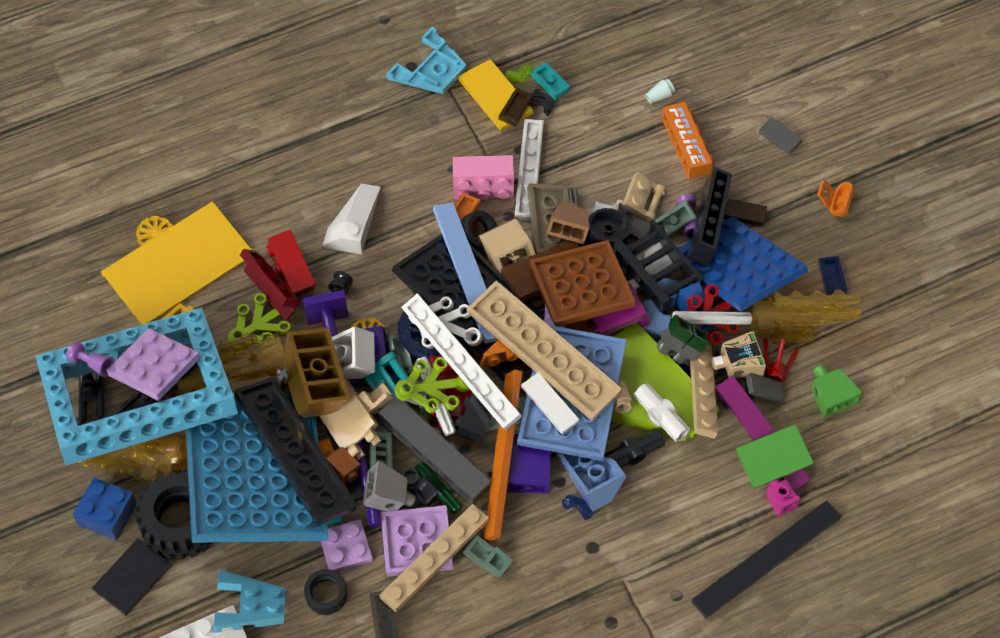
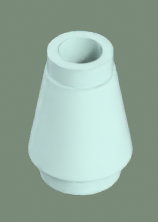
(660, 91)

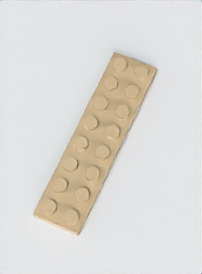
(544, 350)

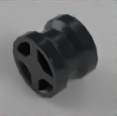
(340, 282)

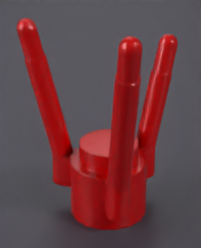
(776, 369)

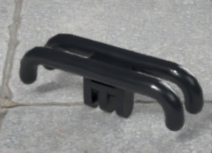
(90, 391)

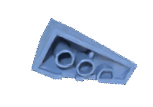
(593, 478)

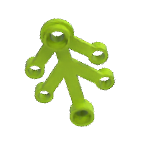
(259, 322)
(430, 387)

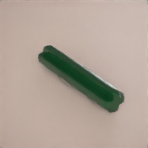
(445, 496)

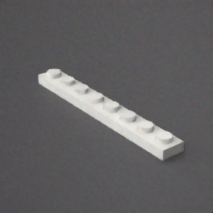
(461, 362)

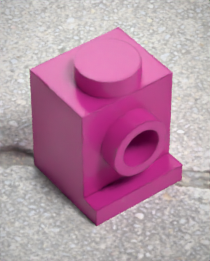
(782, 503)

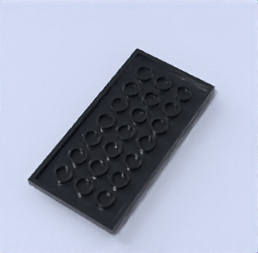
(433, 276)

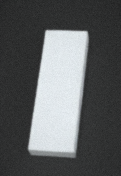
(550, 403)

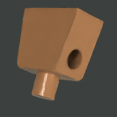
(569, 223)

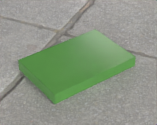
(774, 456)

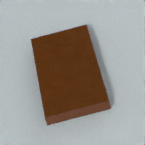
(520, 276)

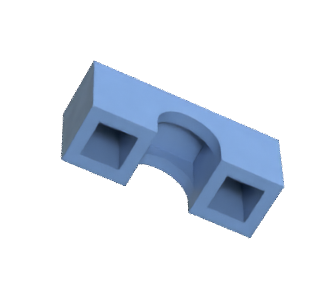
(656, 319)

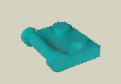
(382, 376)

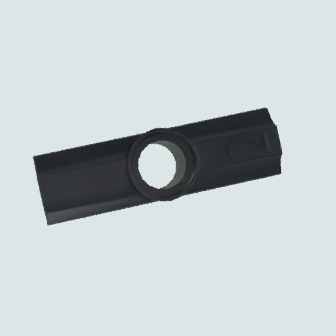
(634, 449)

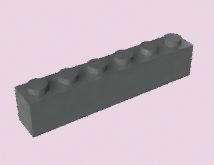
(434, 450)

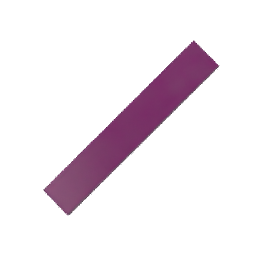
(753, 421)

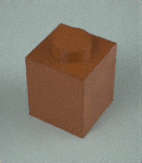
(344, 465)

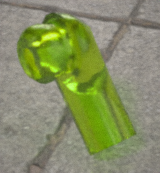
(521, 74)

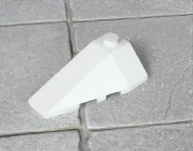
(352, 224)

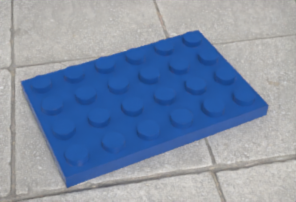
(746, 265)

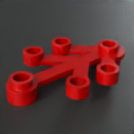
(707, 305)

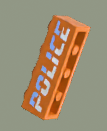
(687, 140)

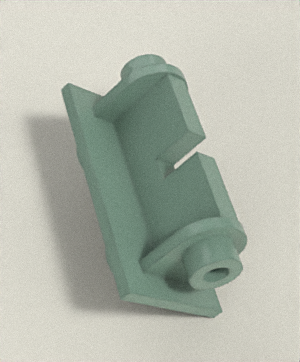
(403, 355)

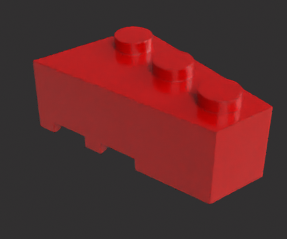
(290, 263)

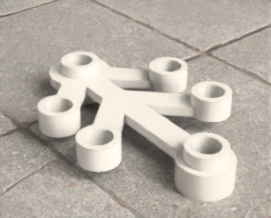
(446, 318)

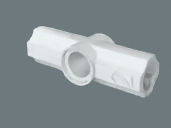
(661, 412)

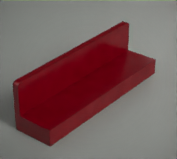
(269, 283)

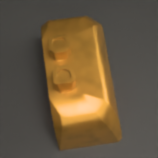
(314, 373)

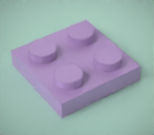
(346, 547)

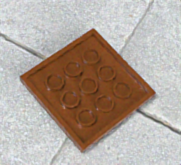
(582, 283)

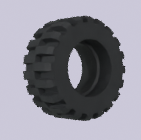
(149, 510)

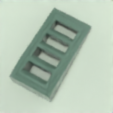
(373, 454)

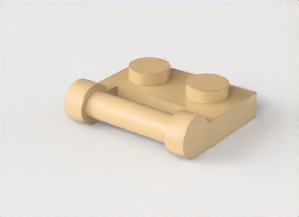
(638, 194)

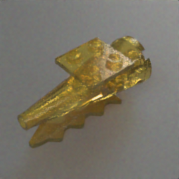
(796, 314)
(243, 362)
(145, 459)

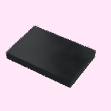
(131, 577)

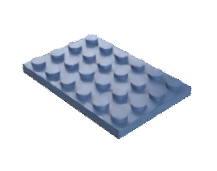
(587, 437)

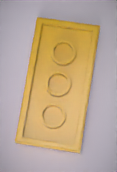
(490, 91)

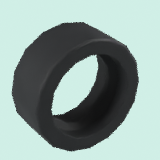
(487, 221)
(320, 576)

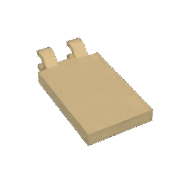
(352, 424)

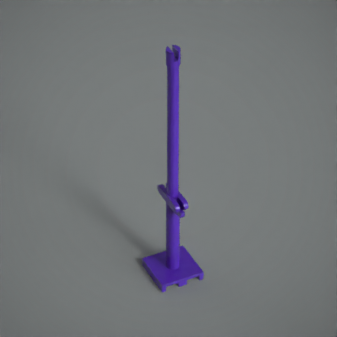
(327, 309)

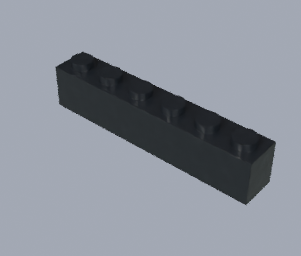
(710, 216)

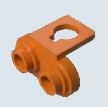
(839, 199)

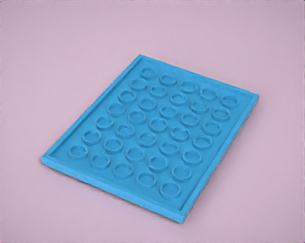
(239, 487)

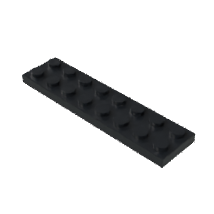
(295, 451)

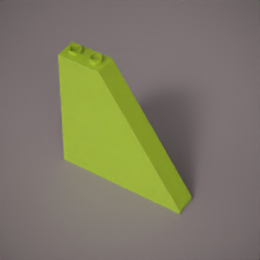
(646, 365)

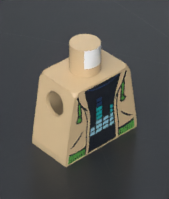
(740, 357)

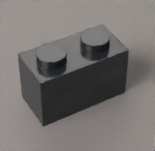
(474, 421)

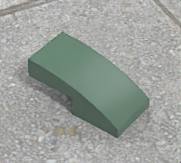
(487, 557)

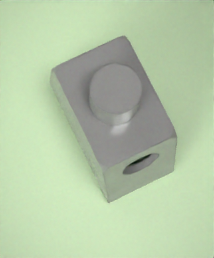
(386, 489)

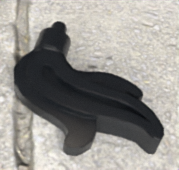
(543, 100)

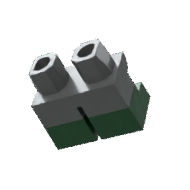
(684, 339)

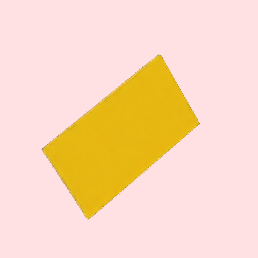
(176, 264)

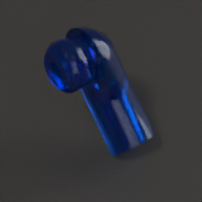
(579, 503)

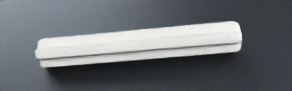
(707, 317)
(442, 412)

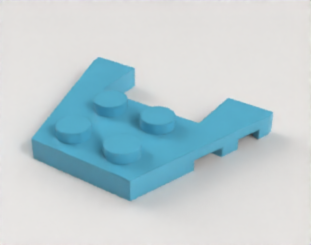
(436, 72)
(259, 603)

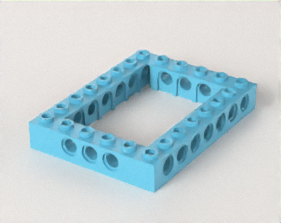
(146, 422)

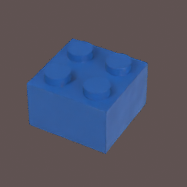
(105, 508)

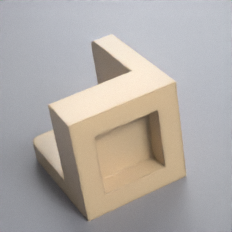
(376, 400)

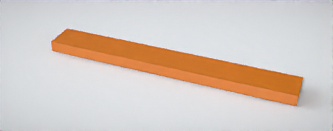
(502, 462)

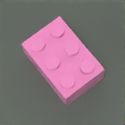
(484, 176)

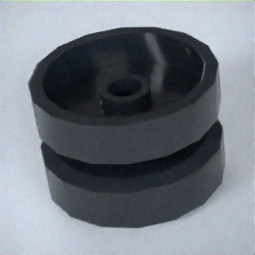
(608, 225)

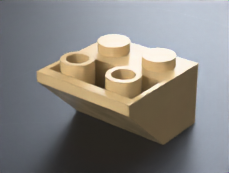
(506, 245)

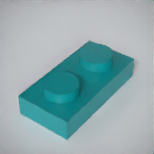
(550, 81)

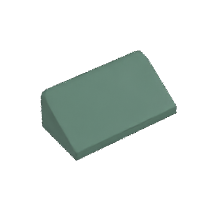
(676, 217)

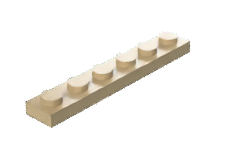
(704, 394)
(434, 558)

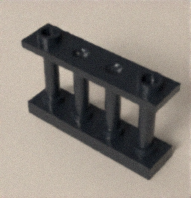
(647, 282)

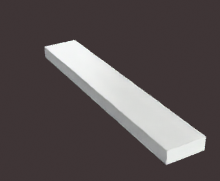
(529, 165)

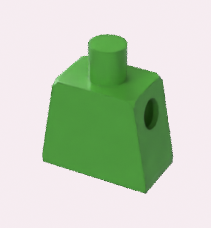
(833, 391)

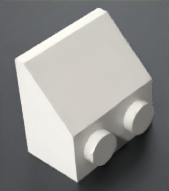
(355, 352)

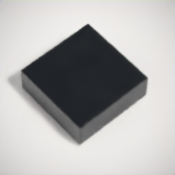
(426, 491)

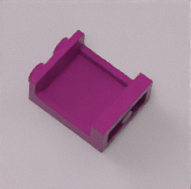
(618, 320)

